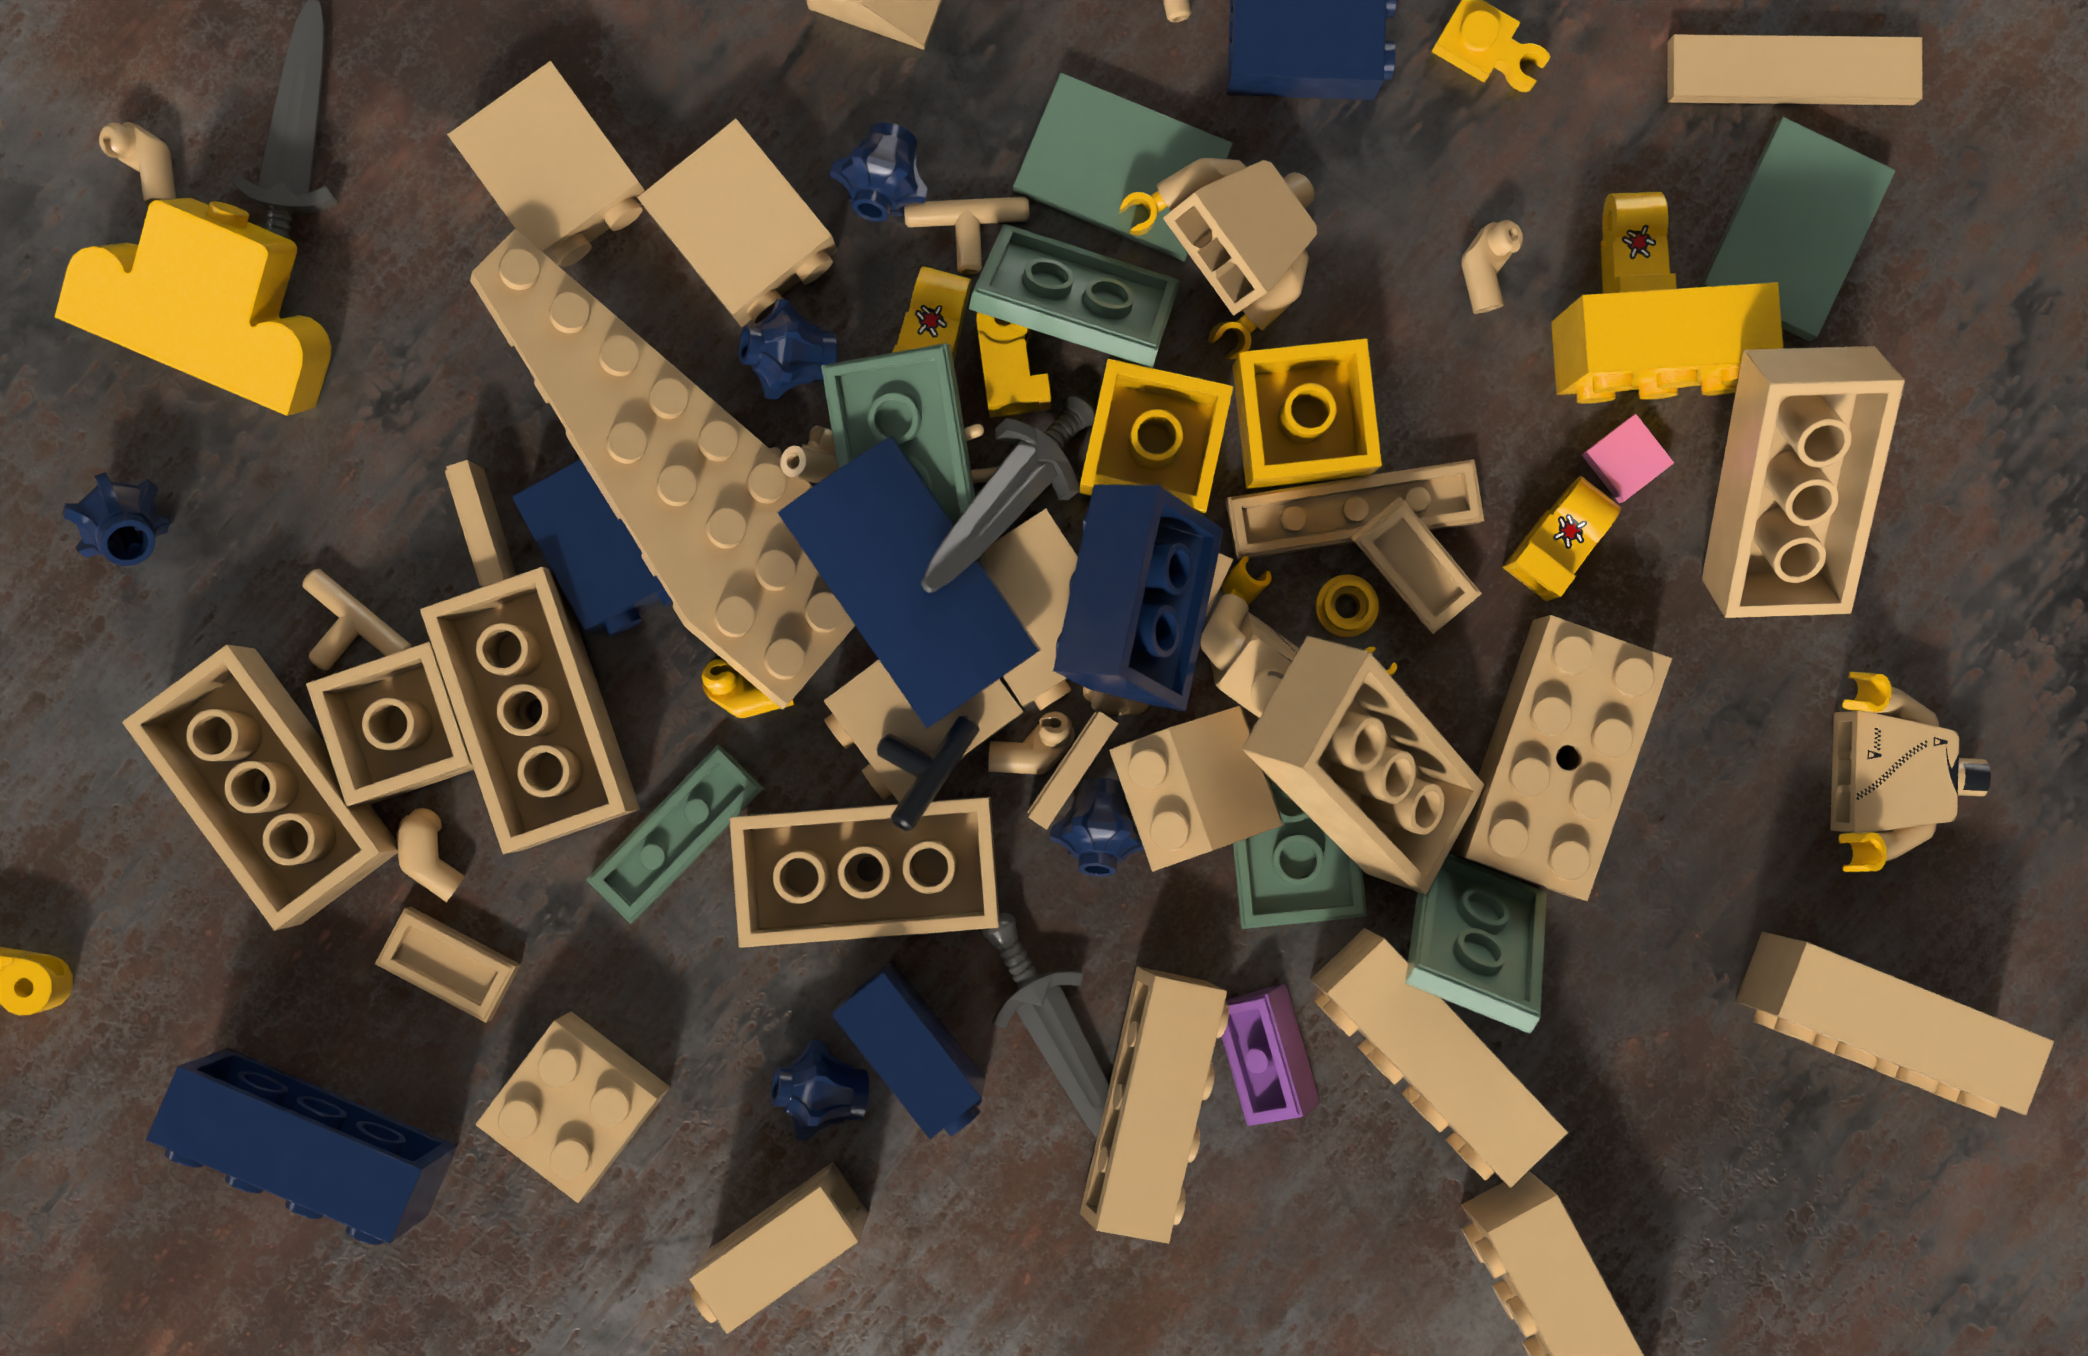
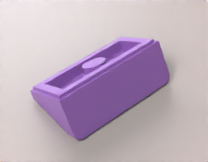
(1268, 1057)

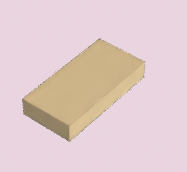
(480, 522)
(1416, 565)
(1071, 769)
(447, 964)

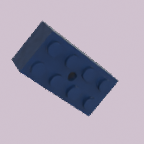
(301, 1145)

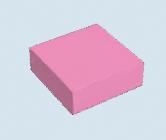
(1627, 458)

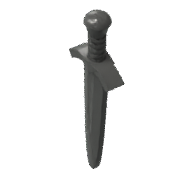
(293, 132)
(1012, 488)
(1050, 1022)

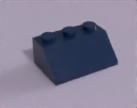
(1139, 596)

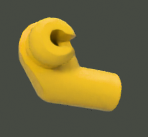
(734, 692)

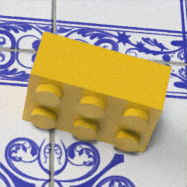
(1662, 340)

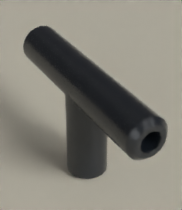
(929, 770)

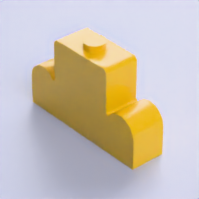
(204, 301)

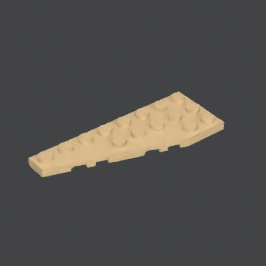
(676, 473)

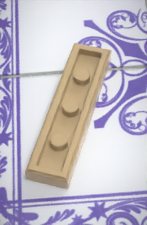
(1794, 69)
(1338, 509)

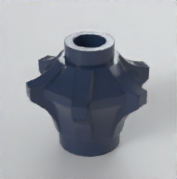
(882, 173)
(786, 350)
(117, 521)
(1098, 828)
(819, 1090)

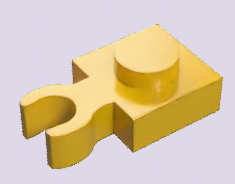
(1482, 40)

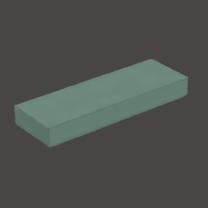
(675, 834)

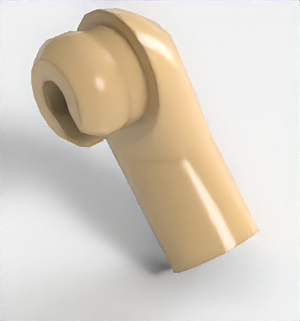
(1484, 260)

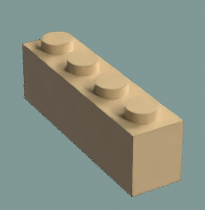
(1154, 1105)

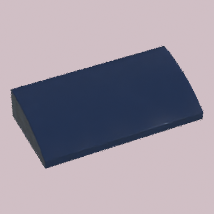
(871, 542)

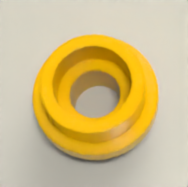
(1366, 602)

